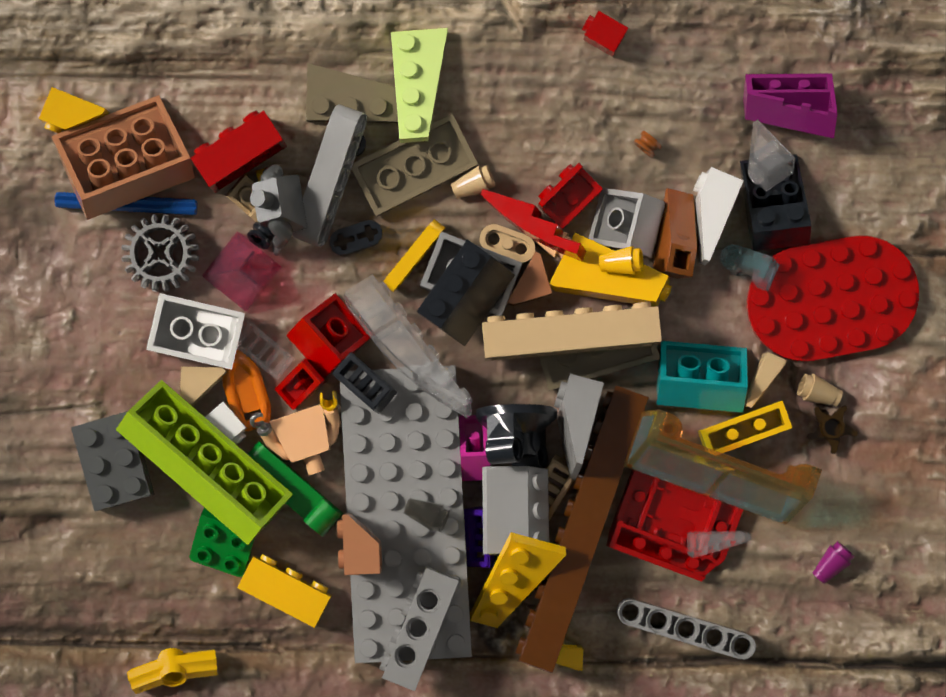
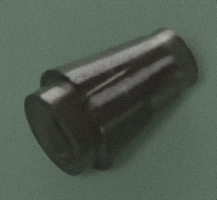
(428, 514)

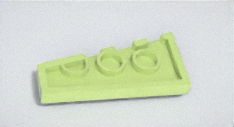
(416, 74)

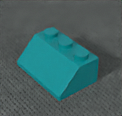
(702, 376)

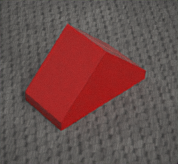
(300, 384)

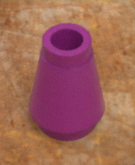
(833, 562)

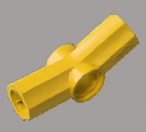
(172, 669)

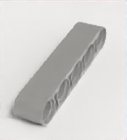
(331, 173)
(698, 635)

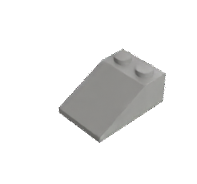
(575, 417)

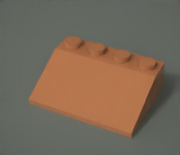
(123, 157)

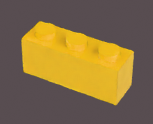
(746, 428)
(285, 590)

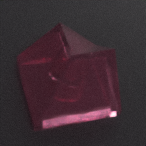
(241, 271)

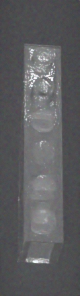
(403, 343)

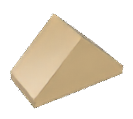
(198, 382)

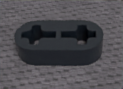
(353, 231)

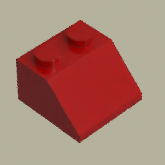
(328, 335)

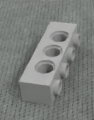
(409, 673)

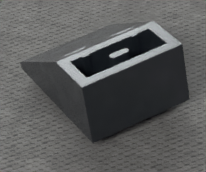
(778, 215)

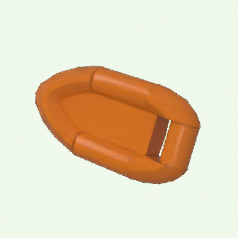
(246, 390)

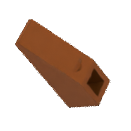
(677, 236)

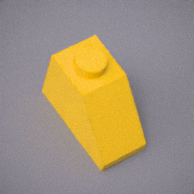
(67, 111)

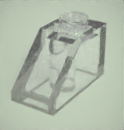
(768, 158)

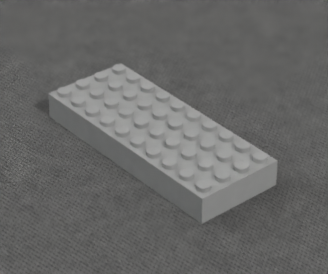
(388, 460)

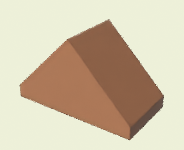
(532, 284)

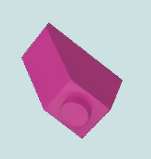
(472, 448)

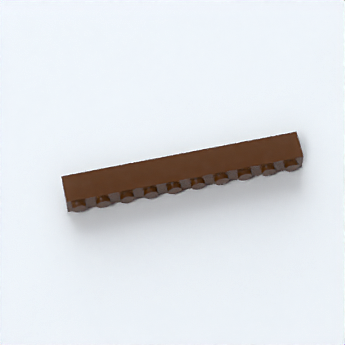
(583, 529)

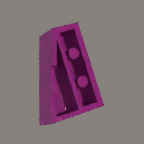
(792, 101)

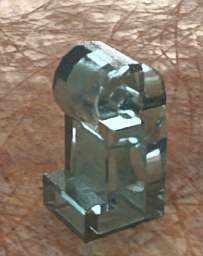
(745, 261)

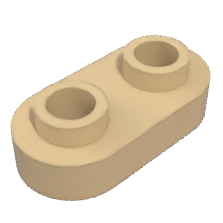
(508, 241)

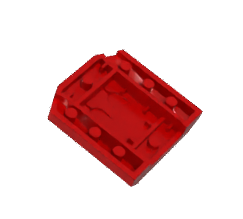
(656, 520)

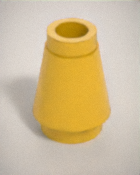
(625, 261)

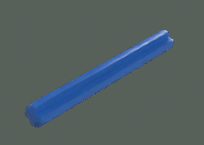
(146, 205)

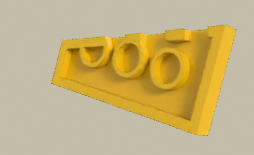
(514, 576)

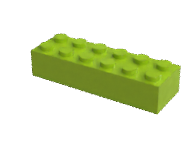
(204, 461)

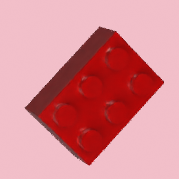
(238, 150)

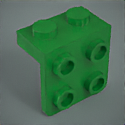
(219, 546)

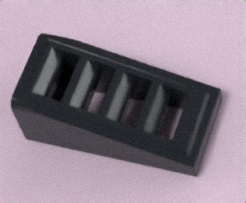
(385, 396)

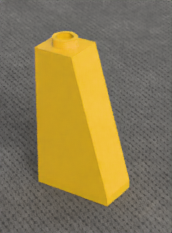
(588, 280)

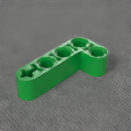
(306, 500)

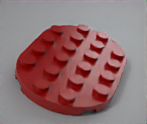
(834, 299)

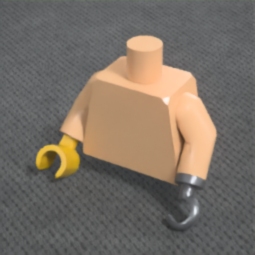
(303, 433)

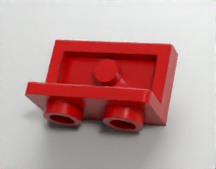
(569, 195)

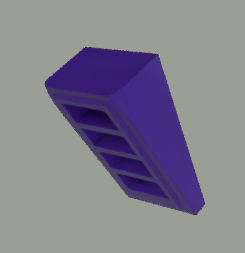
(473, 523)

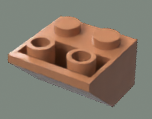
(360, 548)

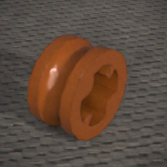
(647, 144)

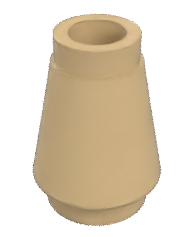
(473, 182)
(817, 390)

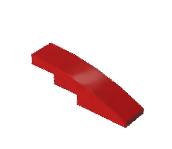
(527, 219)

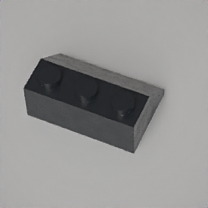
(465, 293)

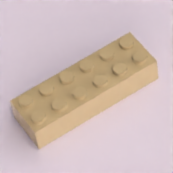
(571, 333)

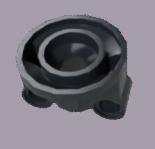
(516, 433)

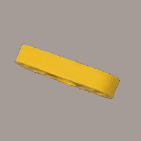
(414, 255)

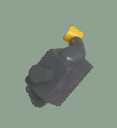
(278, 204)

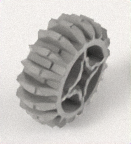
(150, 262)

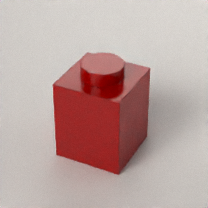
(604, 32)

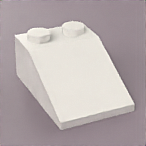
(713, 205)
(195, 331)

